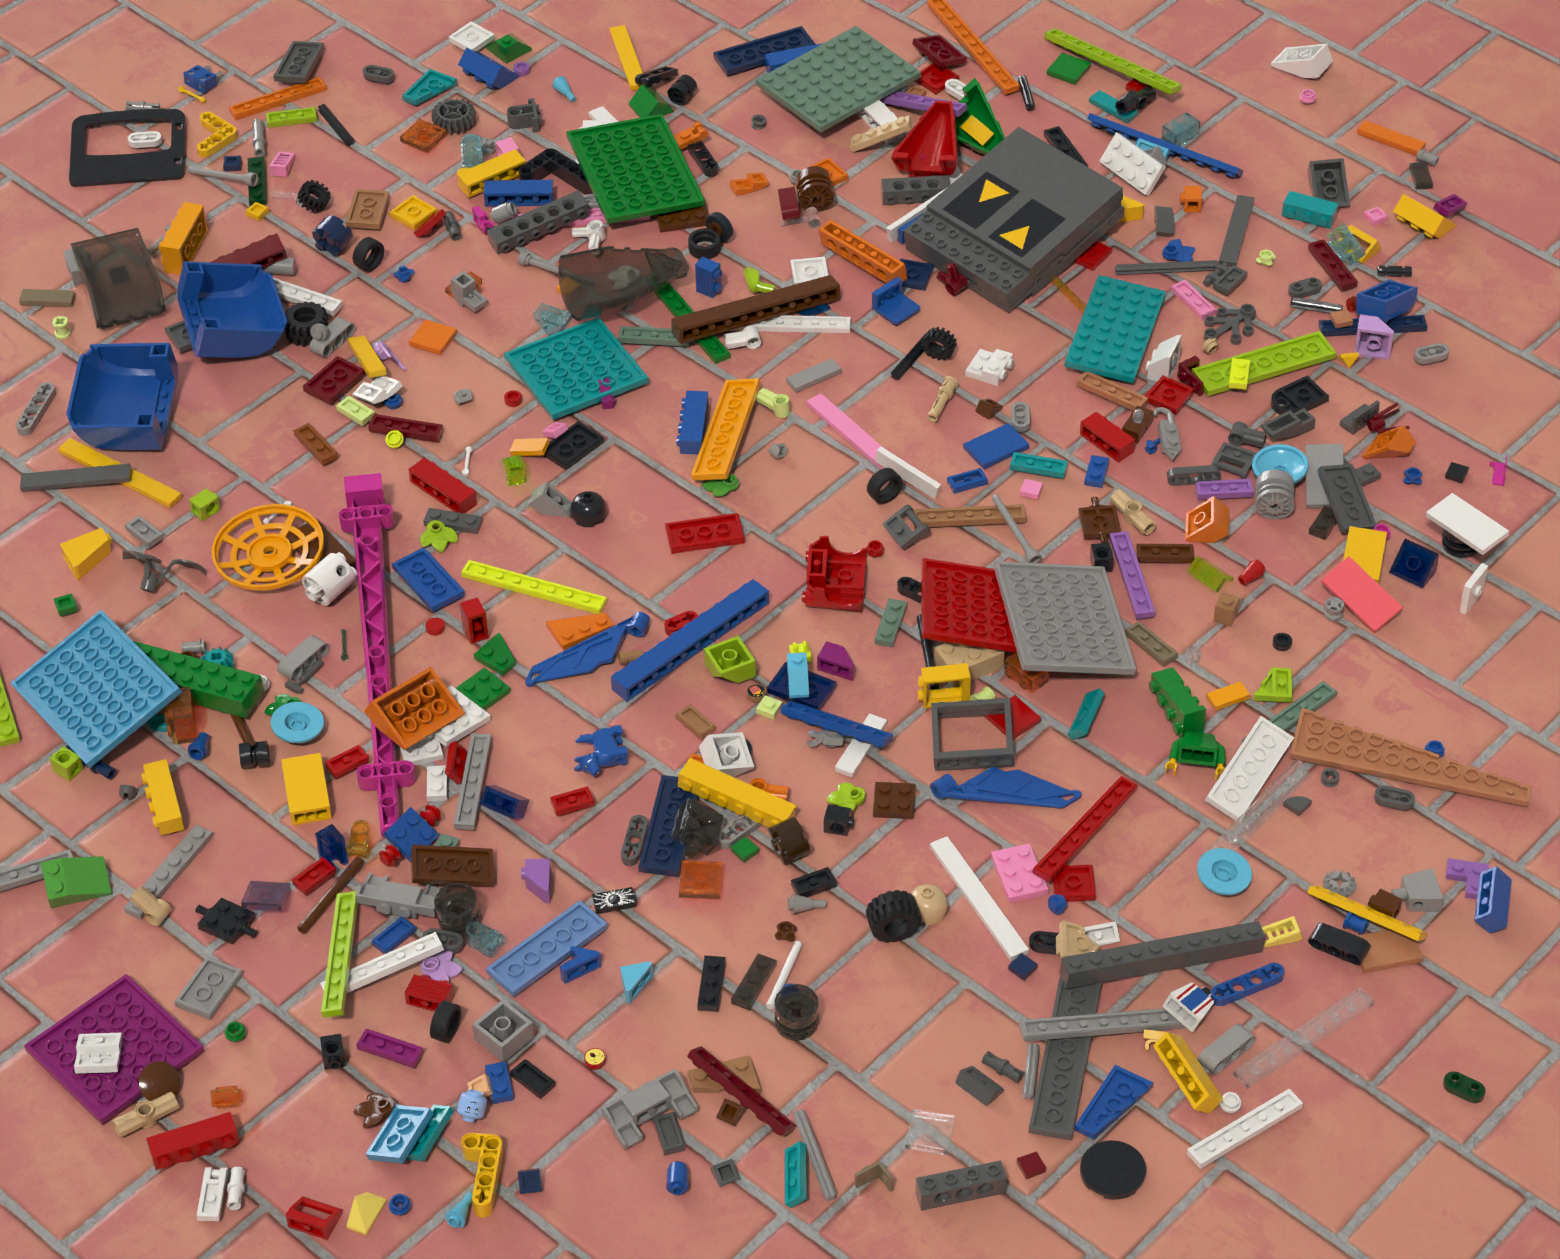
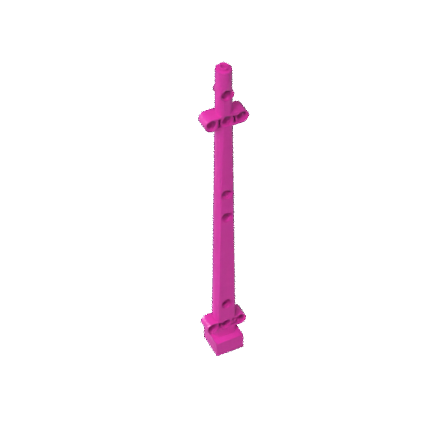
(366, 518)

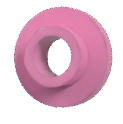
(1307, 96)

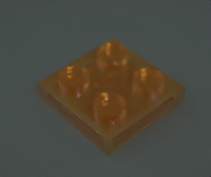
(423, 135)
(700, 879)

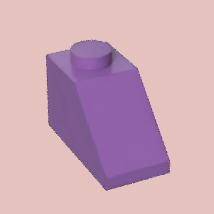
(538, 877)

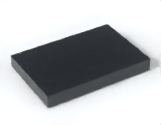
(573, 445)

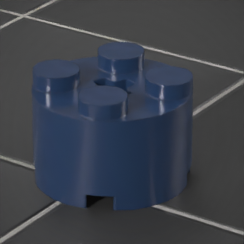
(332, 235)

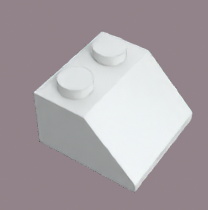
(1164, 359)
(727, 753)

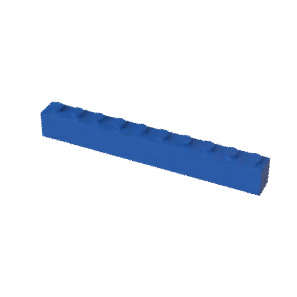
(689, 640)

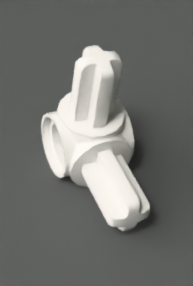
(594, 232)

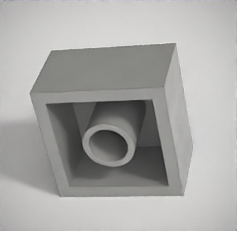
(503, 1030)

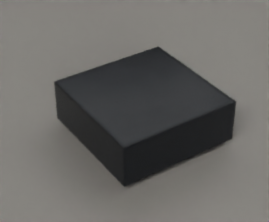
(1457, 472)

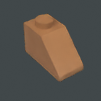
(1227, 609)

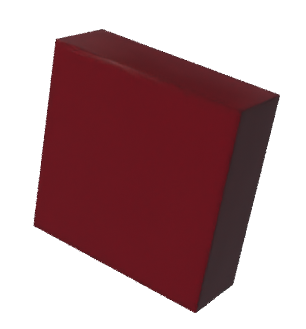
(1031, 1165)

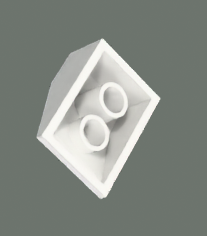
(1304, 60)

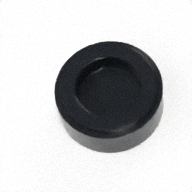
(1282, 641)

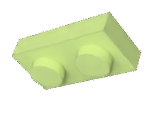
(355, 410)

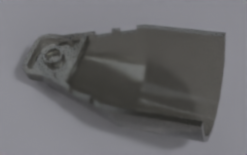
(616, 279)

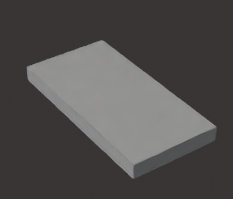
(1318, 456)

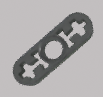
(1179, 472)
(633, 833)

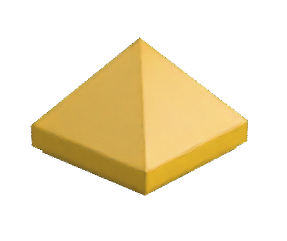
(1348, 358)

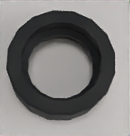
(704, 235)
(361, 251)
(890, 491)
(445, 1021)

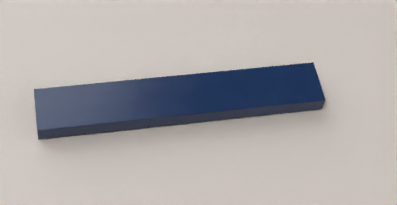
(1400, 324)

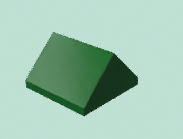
(649, 102)

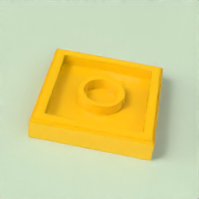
(413, 212)

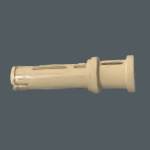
(944, 393)

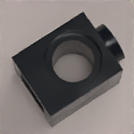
(1102, 556)
(838, 820)
(332, 1051)

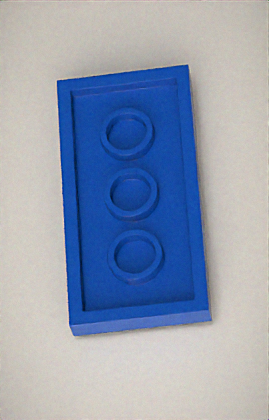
(428, 579)

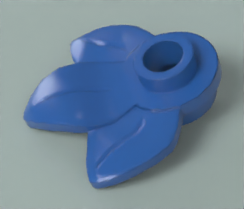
(1177, 251)

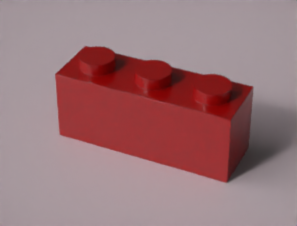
(1107, 437)

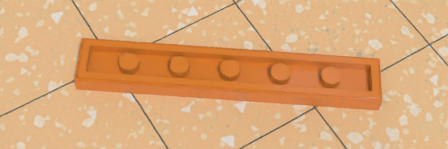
(277, 98)

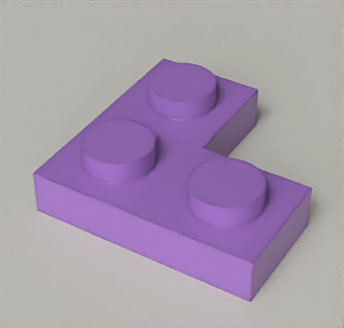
(1466, 872)

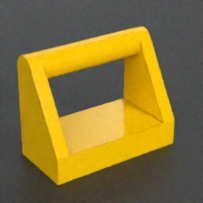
(1368, 241)

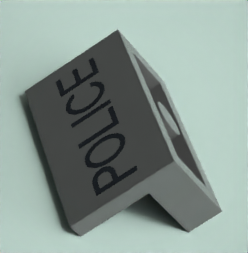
(1357, 419)

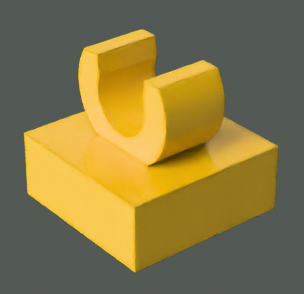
(1151, 1037)

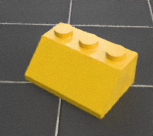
(1422, 217)

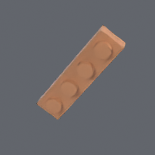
(1111, 391)

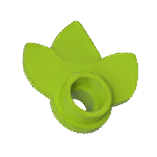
(439, 537)
(847, 796)

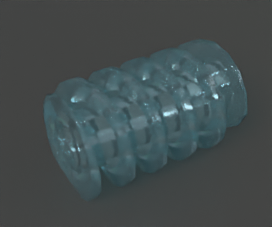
(471, 150)

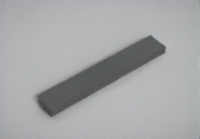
(1236, 230)
(75, 477)

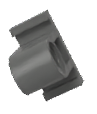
(524, 116)

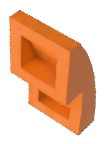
(752, 183)

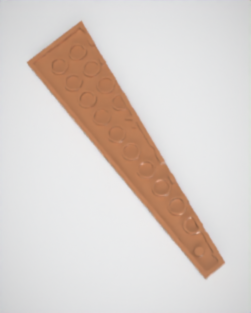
(1352, 749)

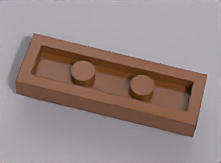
(315, 444)

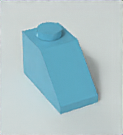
(797, 675)

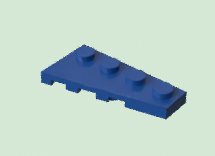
(1112, 1099)

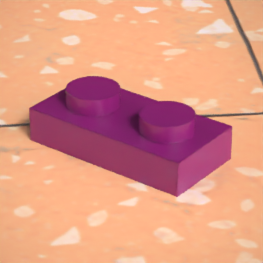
(1450, 205)

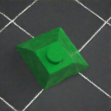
(508, 48)

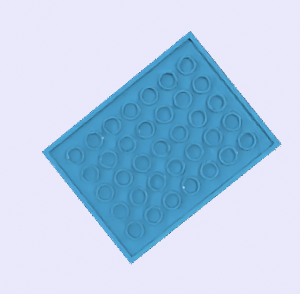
(95, 688)

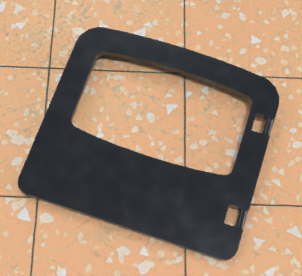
(127, 168)

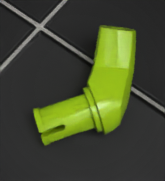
(754, 283)

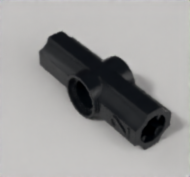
(1135, 100)

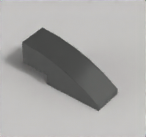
(1289, 424)

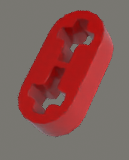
(677, 622)

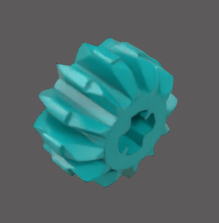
(219, 656)

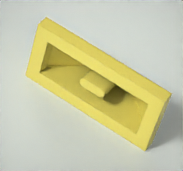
(364, 1212)

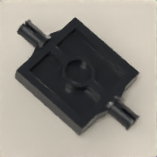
(226, 921)

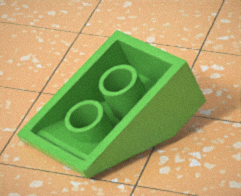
(75, 880)

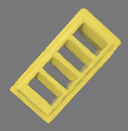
(1283, 925)

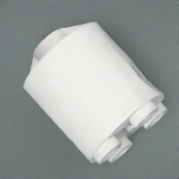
(328, 579)

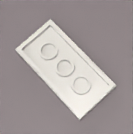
(1467, 523)

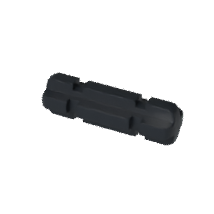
(1394, 271)

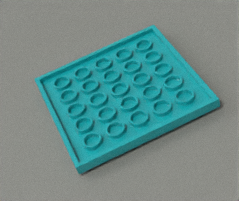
(566, 367)

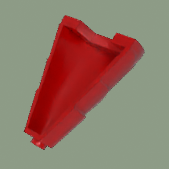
(935, 139)

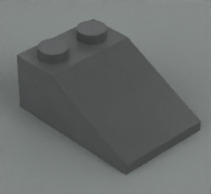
(1329, 181)

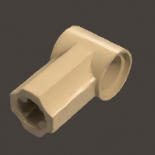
(154, 909)

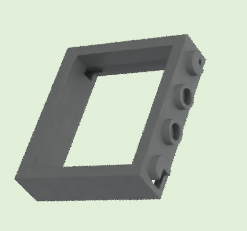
(972, 758)

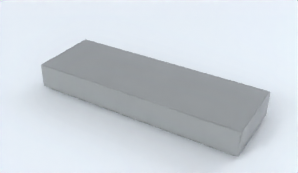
(813, 375)

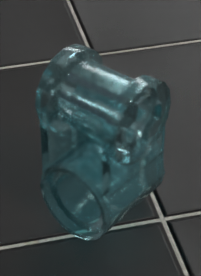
(483, 938)

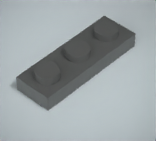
(455, 520)

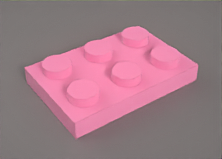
(1016, 873)

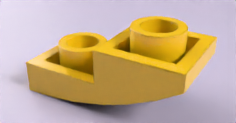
(977, 131)

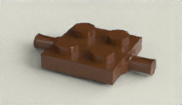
(1098, 521)

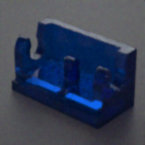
(331, 845)

